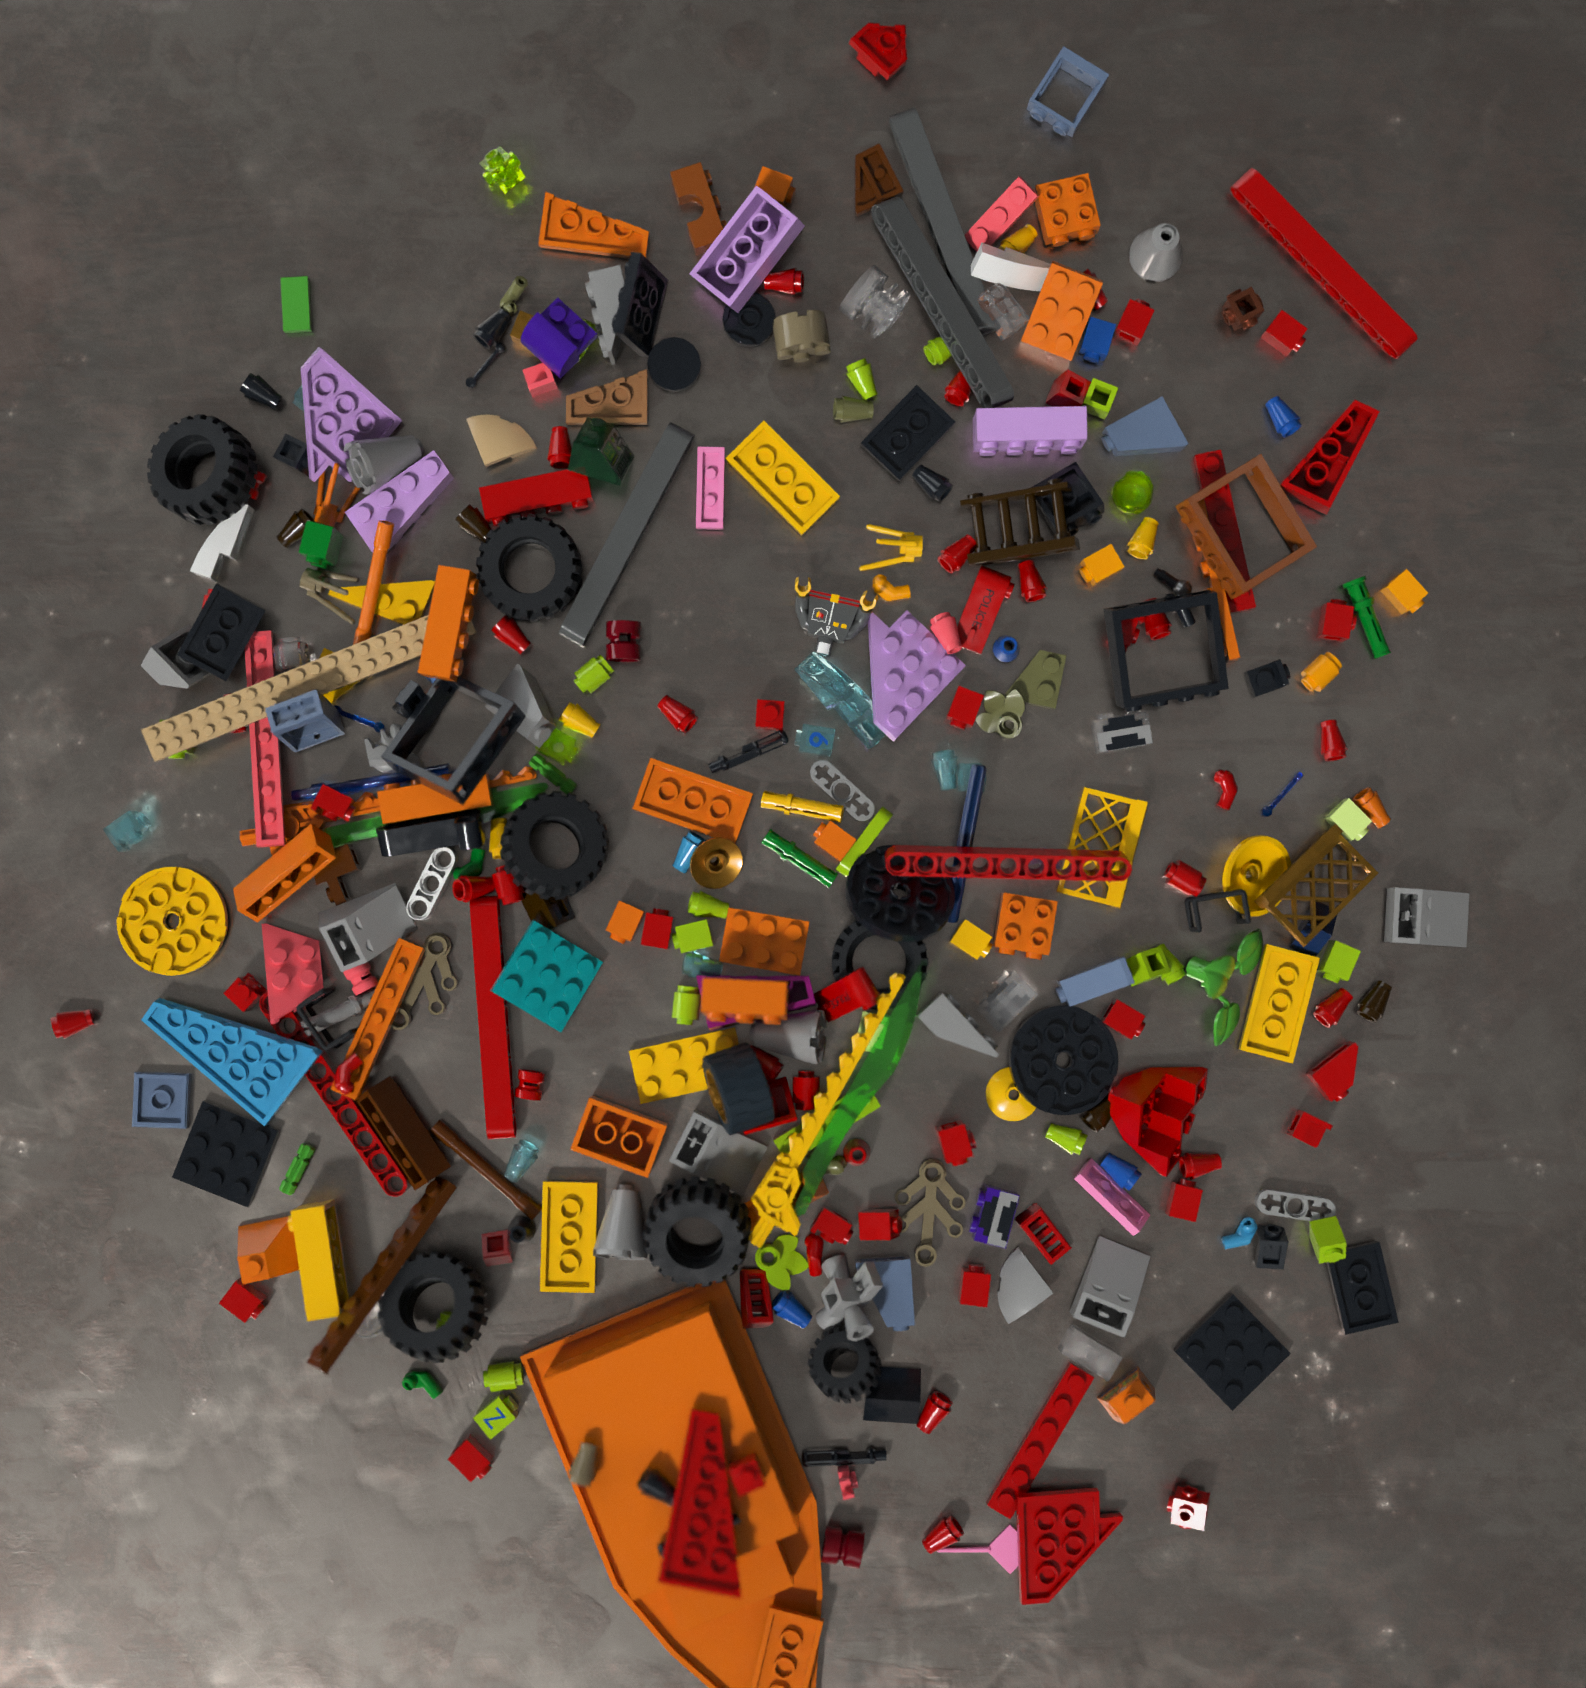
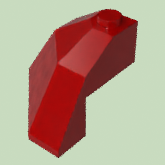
(1156, 1110)

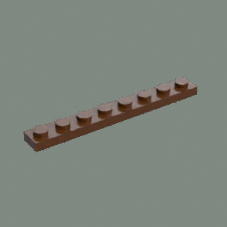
(383, 1272)

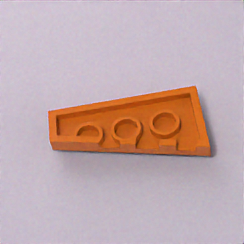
(586, 231)

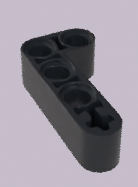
(433, 832)

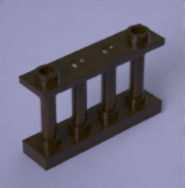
(1036, 545)

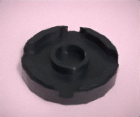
(753, 322)
(674, 364)

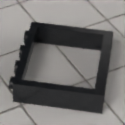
(1118, 657)
(480, 755)

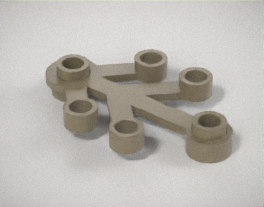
(424, 977)
(929, 1207)

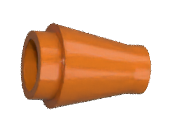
(1372, 806)

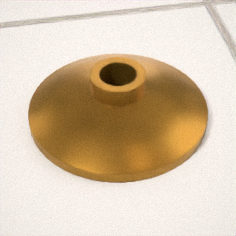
(720, 872)

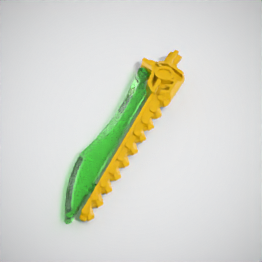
(782, 1181)

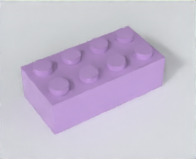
(747, 249)
(1029, 430)

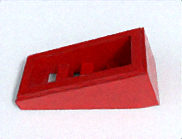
(1031, 1220)
(747, 1309)

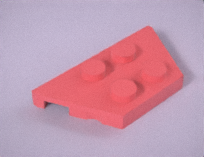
(291, 969)

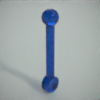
(377, 726)
(1267, 810)

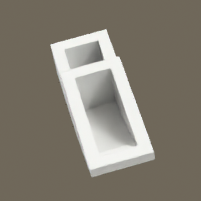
(1009, 268)
(222, 543)

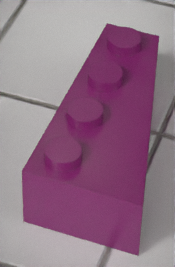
(800, 994)

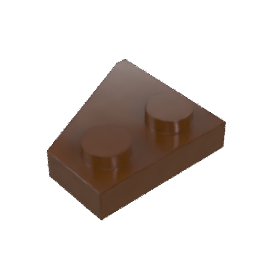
(874, 179)

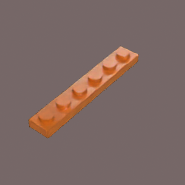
(1229, 639)
(382, 1011)

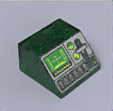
(600, 452)

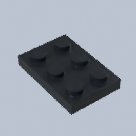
(907, 433)
(221, 632)
(1362, 1289)

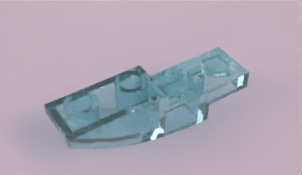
(843, 695)

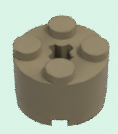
(801, 335)

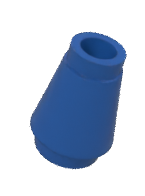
(1283, 417)
(1003, 654)
(1121, 1171)
(789, 1308)

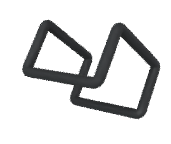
(1217, 895)
(309, 1002)

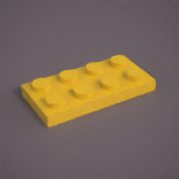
(782, 478)
(1279, 1003)
(676, 1065)
(568, 1236)

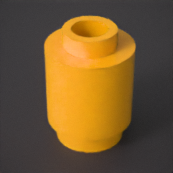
(1320, 672)

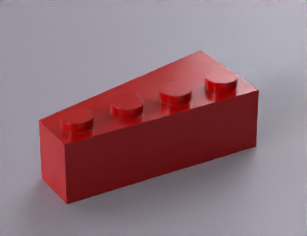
(1326, 466)

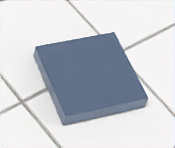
(161, 1100)

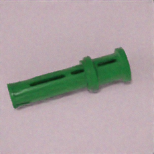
(1364, 606)

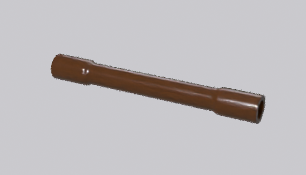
(519, 1198)

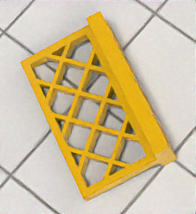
(1128, 843)

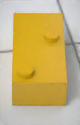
(319, 1259)

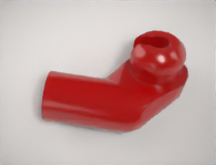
(814, 1254)

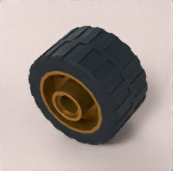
(738, 1088)

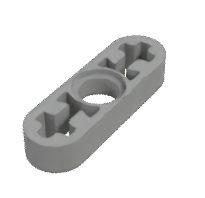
(831, 772)
(1316, 1201)

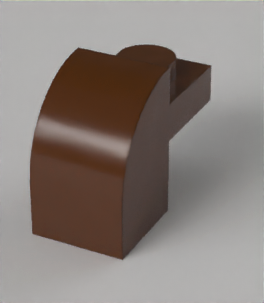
(343, 865)

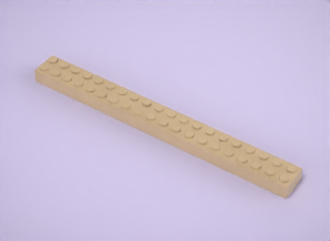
(321, 674)

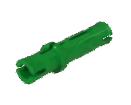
(802, 860)

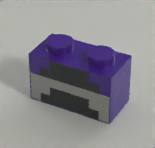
(994, 1216)

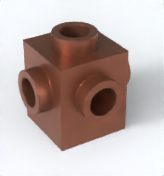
(1246, 301)

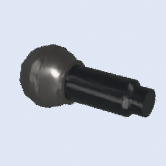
(1178, 586)

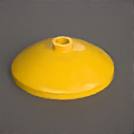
(1254, 867)

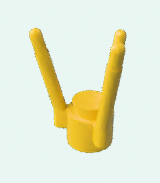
(909, 545)

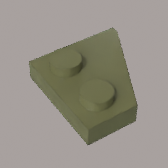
(1041, 679)

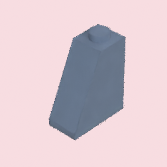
(1145, 432)
(1094, 981)
(896, 1295)

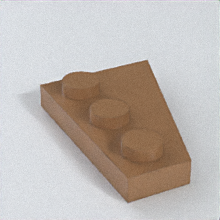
(616, 402)

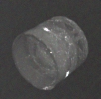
(874, 302)

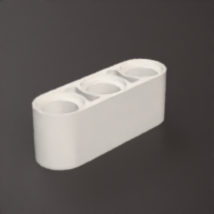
(421, 891)

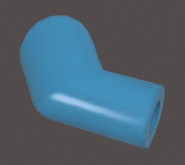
(1243, 1234)

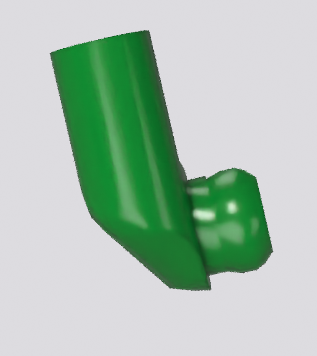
(474, 867)
(424, 1380)

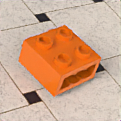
(1067, 210)
(1025, 925)

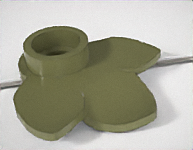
(999, 709)

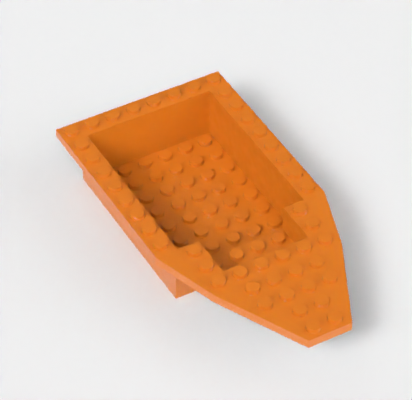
(632, 1396)

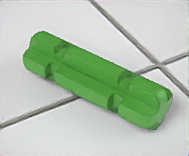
(552, 774)
(297, 1169)

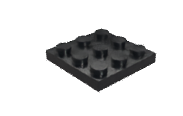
(639, 304)
(226, 1153)
(1232, 1351)

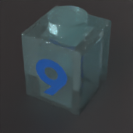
(815, 740)

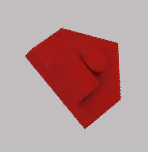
(881, 48)

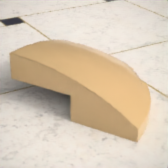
(499, 438)

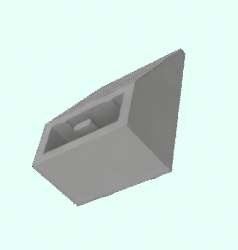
(603, 293)
(1426, 917)
(365, 926)
(949, 1024)
(715, 1154)
(1110, 1287)

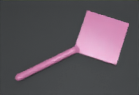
(1002, 1549)

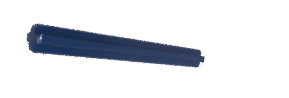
(967, 829)

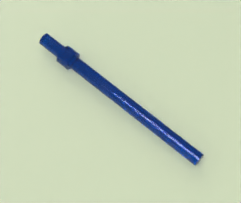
(364, 783)

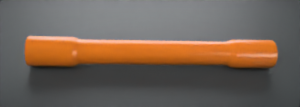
(381, 545)

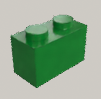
(320, 545)

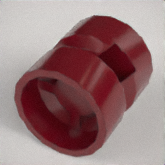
(623, 650)
(842, 1547)

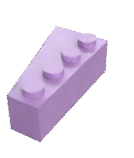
(401, 499)

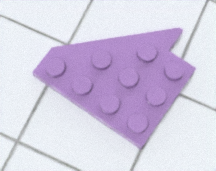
(338, 412)
(906, 671)

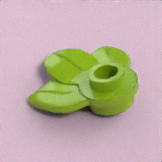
(784, 1263)

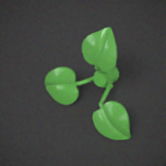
(1215, 977)

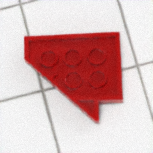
(1056, 1538)

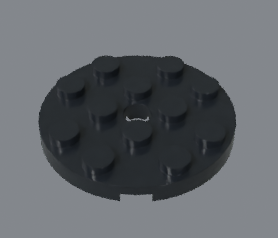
(877, 907)
(1035, 1056)

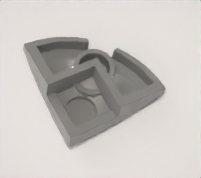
(1020, 1287)

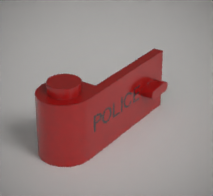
(983, 607)
(847, 995)

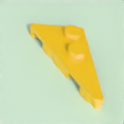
(396, 601)

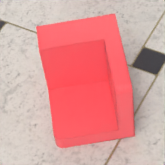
(539, 379)

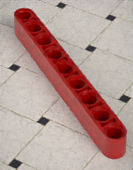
(1323, 263)
(1020, 868)
(492, 1019)
(339, 1107)

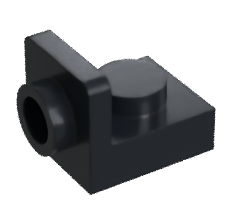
(293, 453)
(1268, 678)
(408, 699)
(1271, 1247)

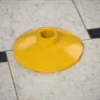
(998, 1098)

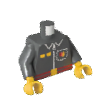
(830, 616)

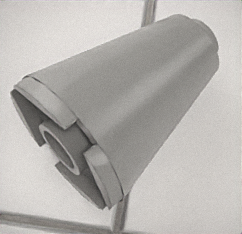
(1156, 253)
(380, 459)
(797, 1037)
(622, 1227)

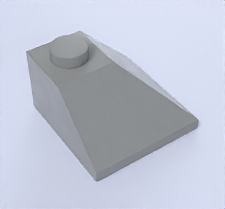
(169, 668)

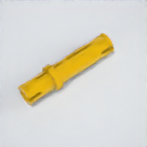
(796, 805)

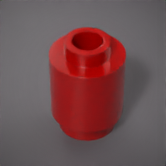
(1185, 878)
(506, 888)
(805, 1087)

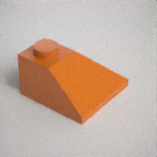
(266, 1250)

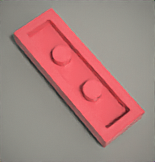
(1002, 214)

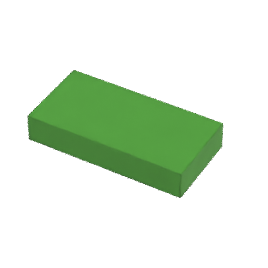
(296, 304)

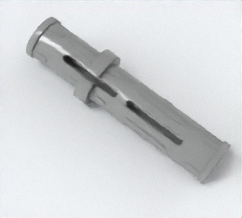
(342, 1011)

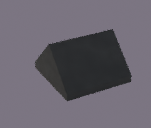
(895, 1396)

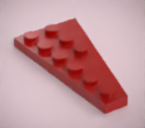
(700, 1529)

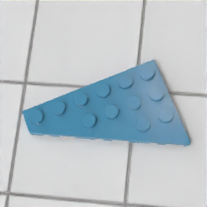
(243, 1061)

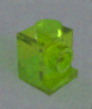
(569, 751)

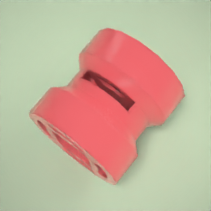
(361, 978)

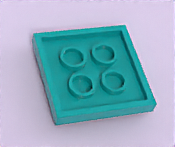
(546, 976)

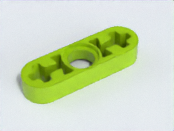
(864, 840)

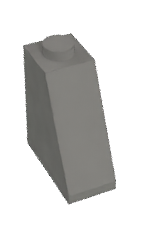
(524, 691)

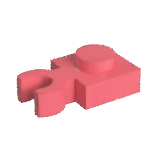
(847, 1481)

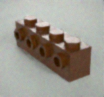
(402, 1133)

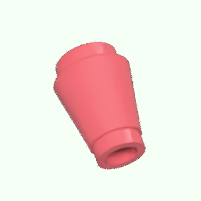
(946, 631)

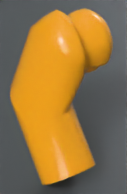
(888, 591)

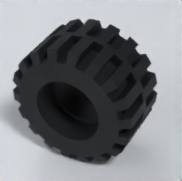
(856, 1383)

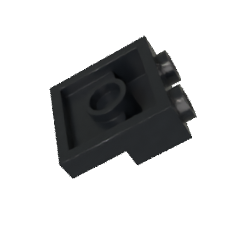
(1080, 505)

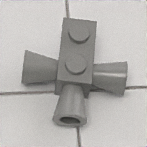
(848, 1297)

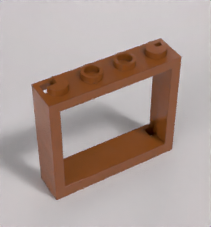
(1277, 506)

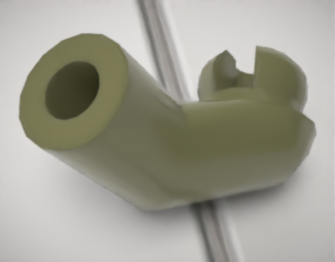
(513, 294)
(836, 1165)

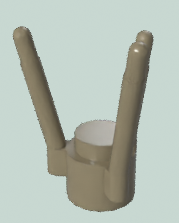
(316, 581)

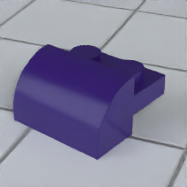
(557, 337)

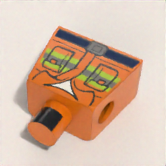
(1128, 1396)

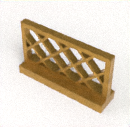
(1296, 872)

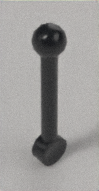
(471, 382)

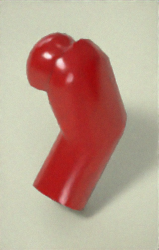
(1229, 788)
(343, 1073)

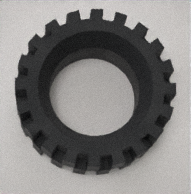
(853, 935)

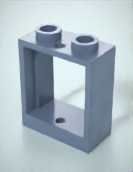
(1079, 69)
(315, 717)

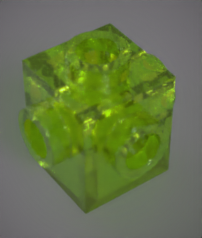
(501, 169)

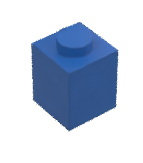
(1096, 340)

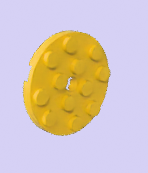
(144, 926)

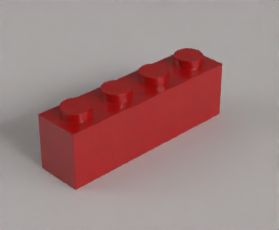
(536, 495)

